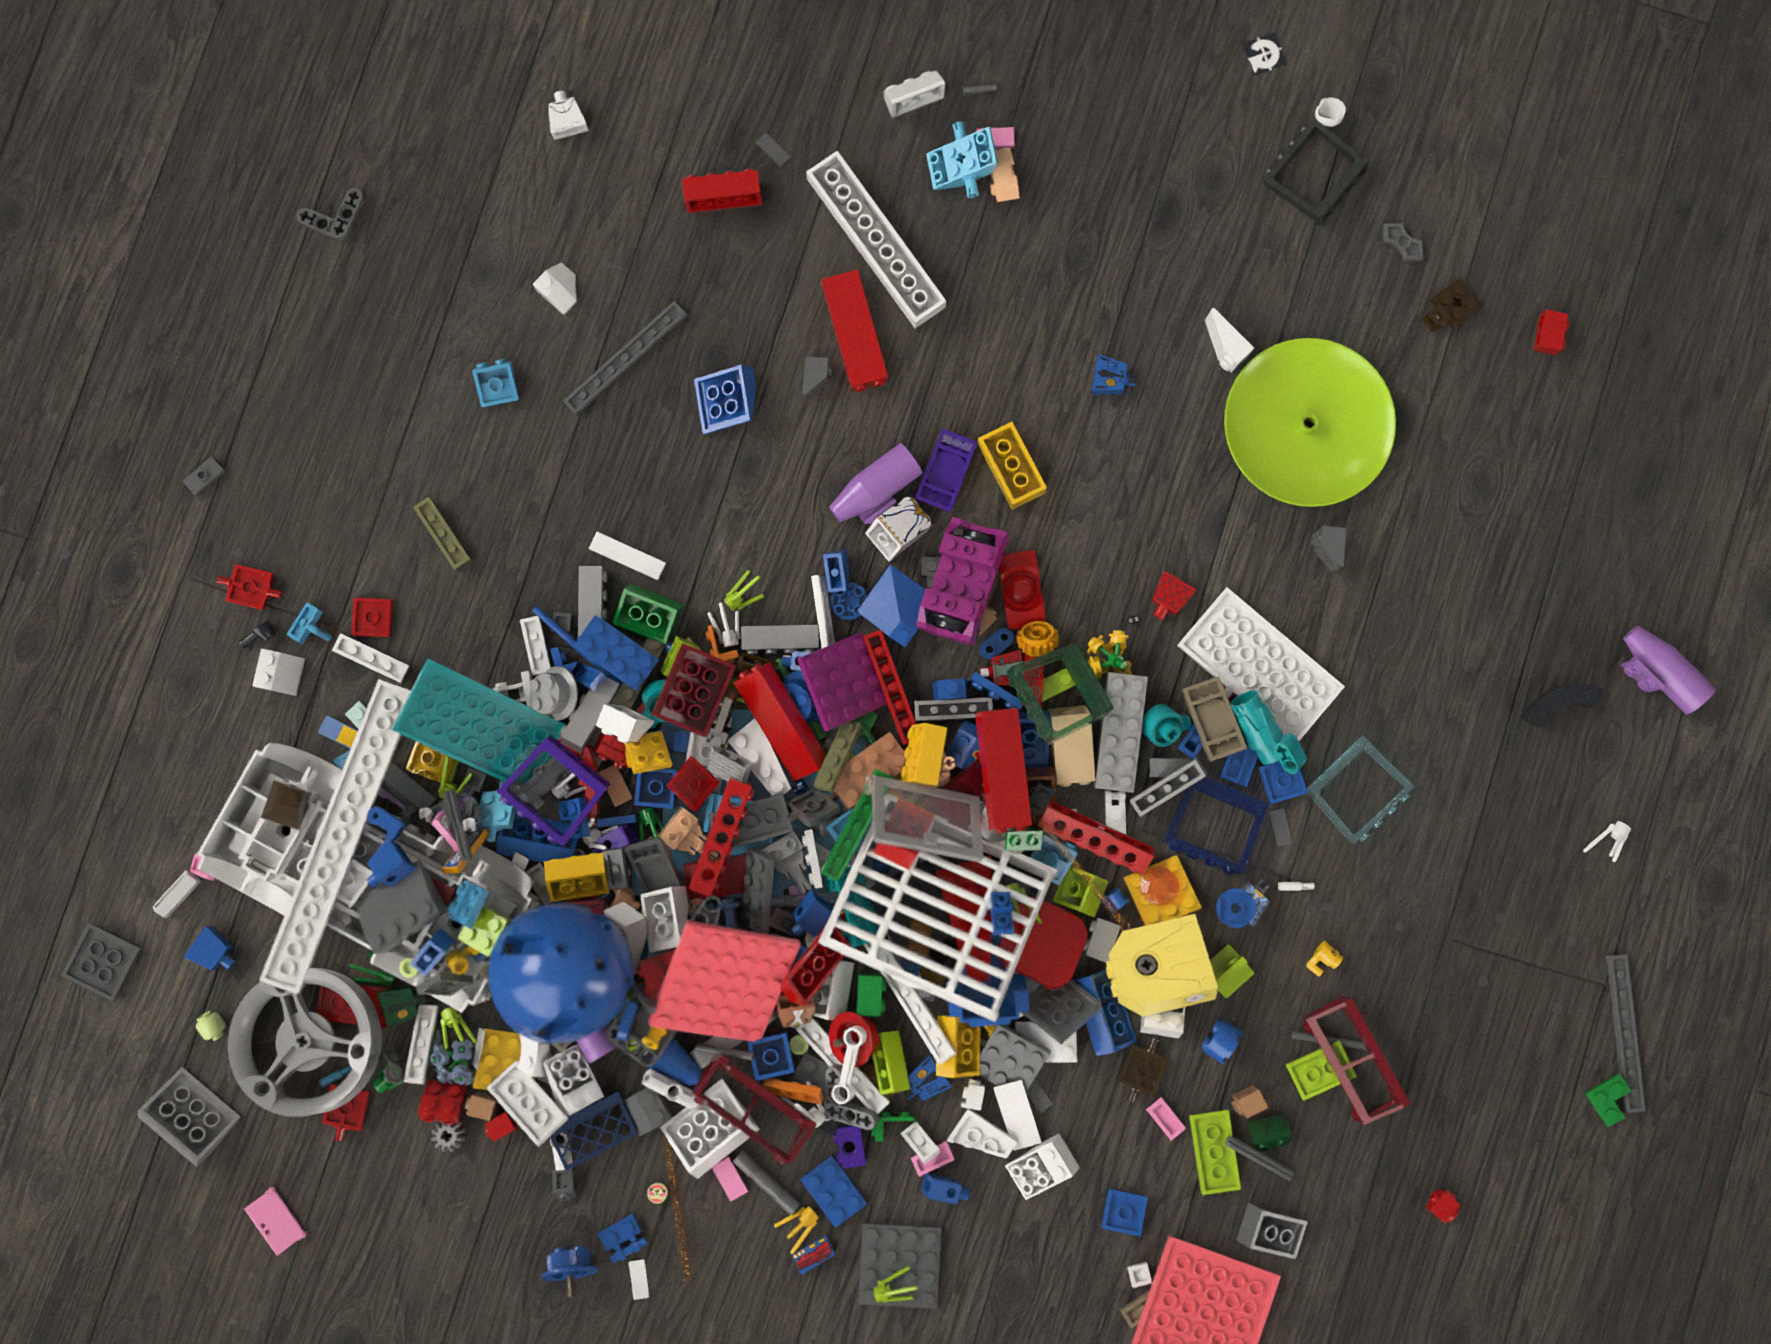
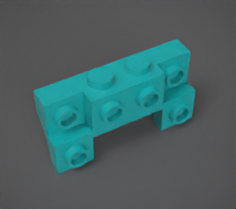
(858, 900)

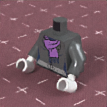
(469, 808)

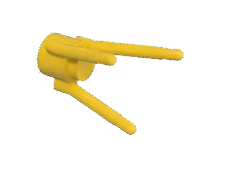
(807, 1217)

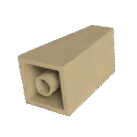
(1074, 753)

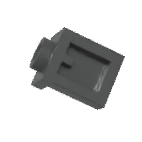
(563, 1184)

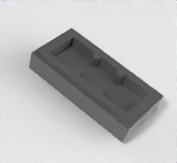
(203, 476)

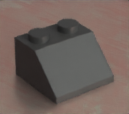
(1330, 546)
(647, 1110)

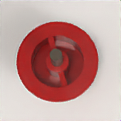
(836, 1036)

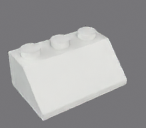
(914, 93)
(834, 993)

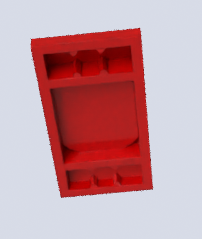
(1021, 589)

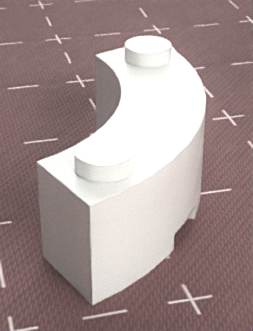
(533, 1056)

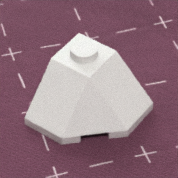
(558, 287)

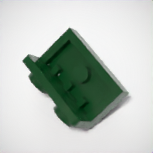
(1270, 1132)

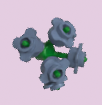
(461, 1073)

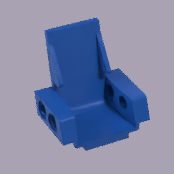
(1014, 1000)

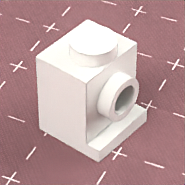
(973, 1095)

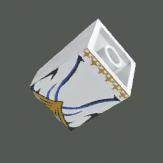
(899, 527)

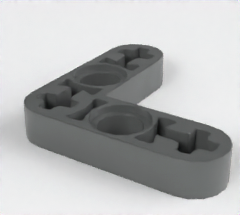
(334, 224)
(842, 1116)

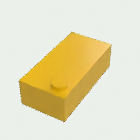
(1012, 465)

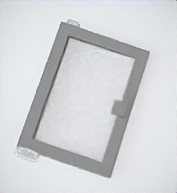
(926, 818)

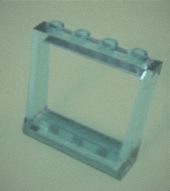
(1337, 767)

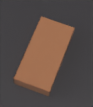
(618, 789)

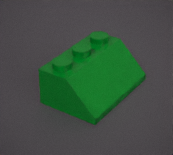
(647, 613)

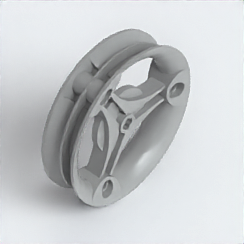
(298, 1054)

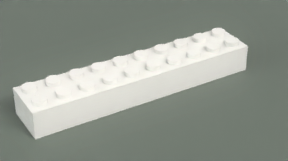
(876, 239)

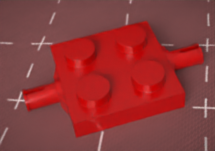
(249, 587)
(349, 1115)

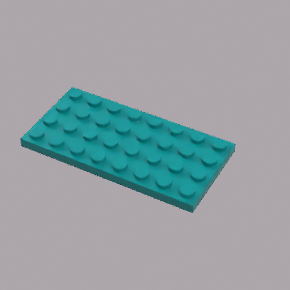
(474, 723)

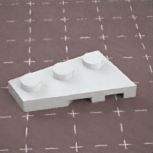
(981, 1134)

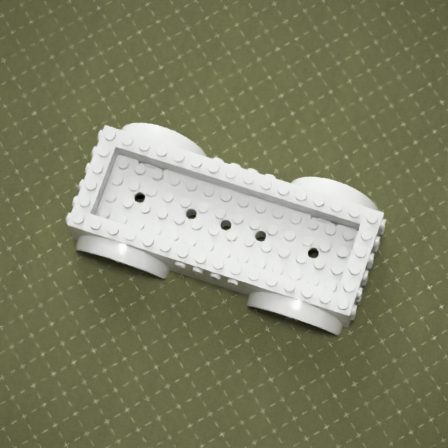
(267, 865)

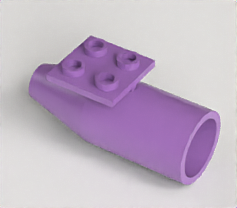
(1664, 668)

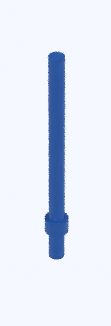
(570, 640)

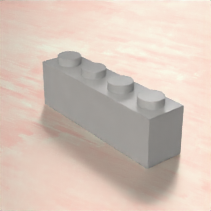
(591, 595)
(780, 638)
(950, 709)
(585, 718)
(1168, 786)

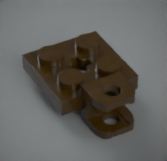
(1446, 312)
(723, 717)

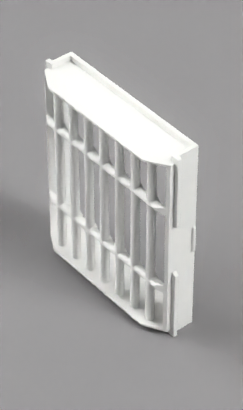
(970, 939)

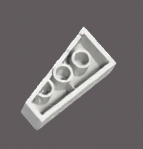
(755, 747)

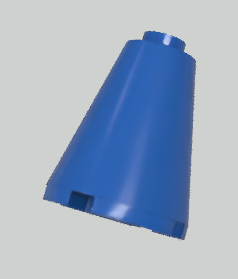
(678, 1065)

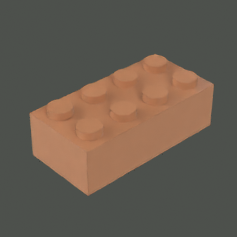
(883, 755)

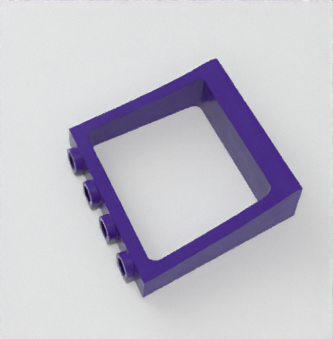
(573, 764)

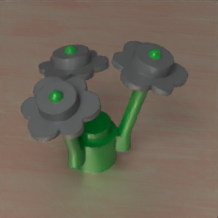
(391, 1074)

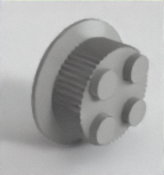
(554, 693)

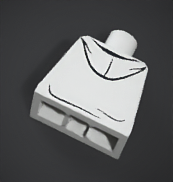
(565, 117)

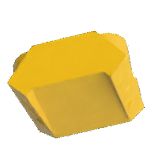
(428, 762)

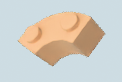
(1003, 178)

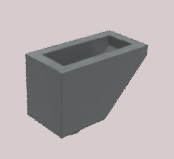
(815, 374)

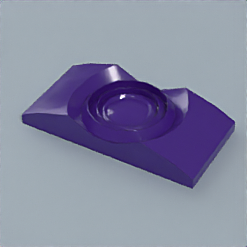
(946, 470)

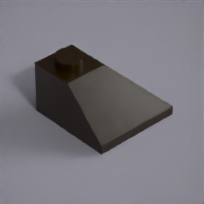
(286, 805)
(940, 958)

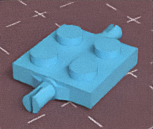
(495, 814)

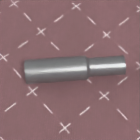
(978, 89)

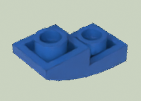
(1001, 913)

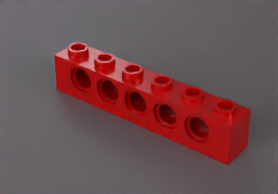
(890, 684)
(1091, 828)
(700, 882)

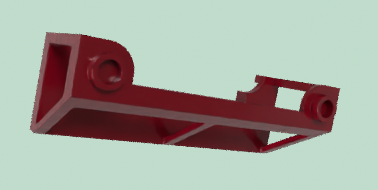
(1395, 1091)
(701, 1099)

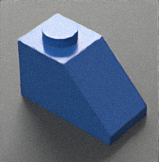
(836, 570)
(432, 952)

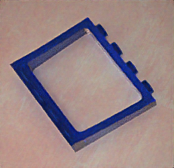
(1231, 797)

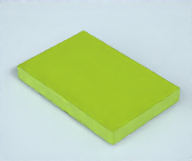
(1314, 1074)

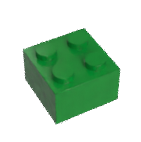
(869, 994)

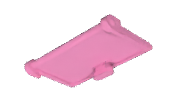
(276, 1221)

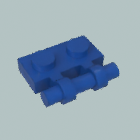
(619, 1232)

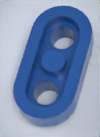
(996, 643)

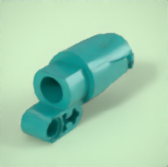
(1264, 733)

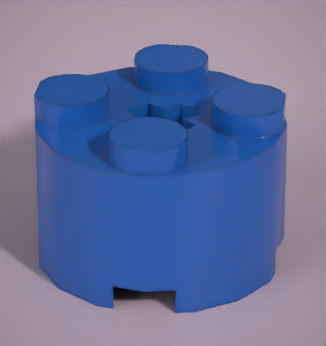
(1222, 1041)

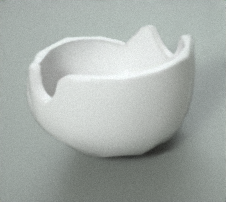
(1330, 112)

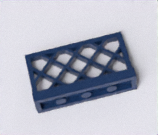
(589, 1112)

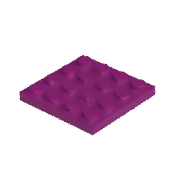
(842, 681)

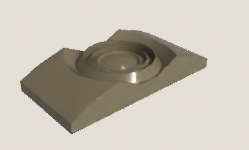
(1214, 719)

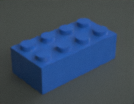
(615, 653)

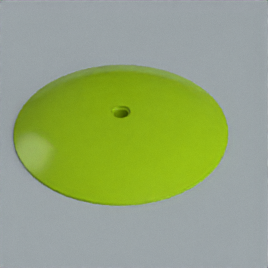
(1333, 391)

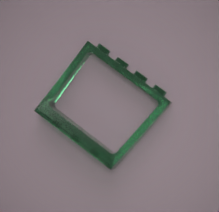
(1082, 676)

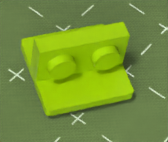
(1230, 970)

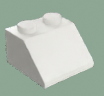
(278, 672)
(623, 723)

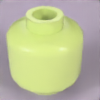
(210, 1025)

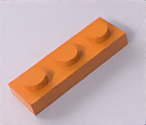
(794, 1090)

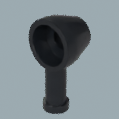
(262, 632)

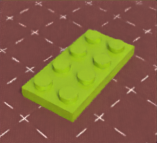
(1214, 1160)

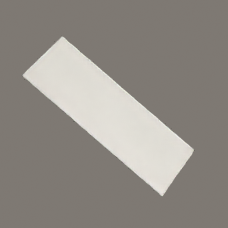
(1017, 1114)

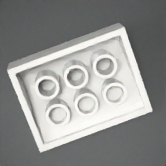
(705, 1137)

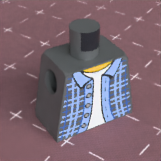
(1257, 894)

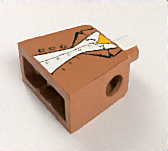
(794, 1014)

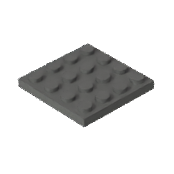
(892, 1248)

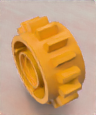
(1037, 638)

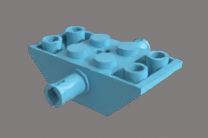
(963, 160)

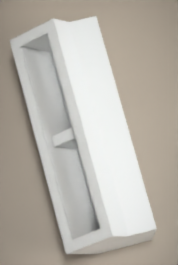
(176, 894)

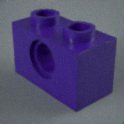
(857, 1155)

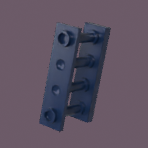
(731, 912)

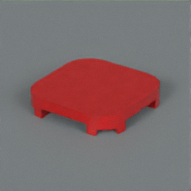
(1051, 946)

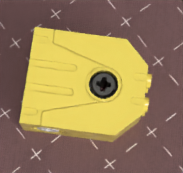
(1161, 967)

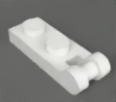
(1115, 815)

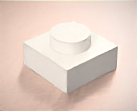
(1139, 1274)

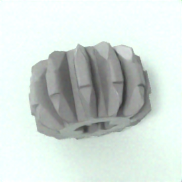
(447, 1142)

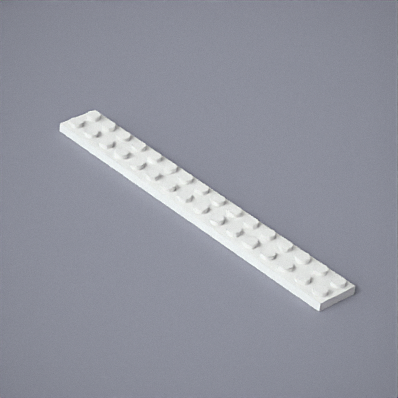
(336, 841)

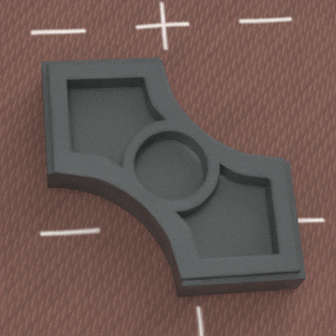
(1395, 235)

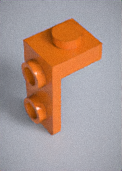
(730, 657)

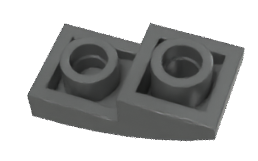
(1163, 766)

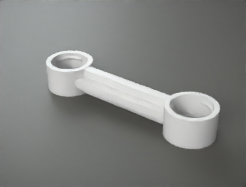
(849, 1064)

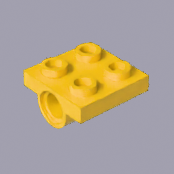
(648, 753)

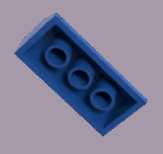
(533, 843)
(1111, 1025)

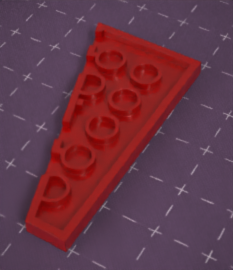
(970, 907)

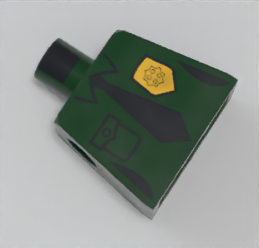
(398, 1005)

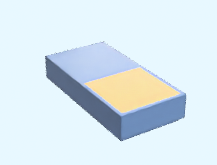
(338, 731)

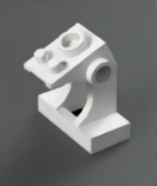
(524, 688)

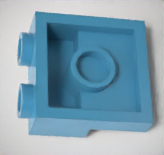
(495, 383)
(1052, 857)
(467, 903)

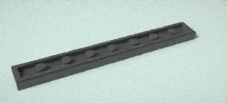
(625, 358)
(1626, 1031)

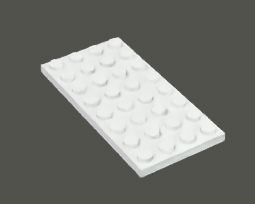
(1254, 655)

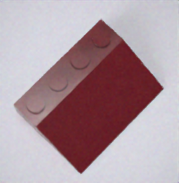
(693, 690)

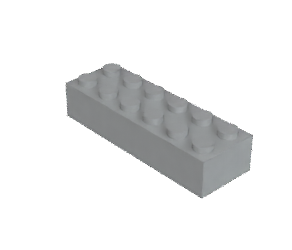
(1120, 732)

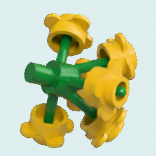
(1112, 650)

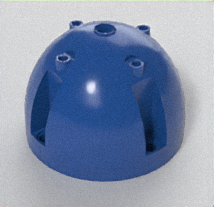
(552, 976)

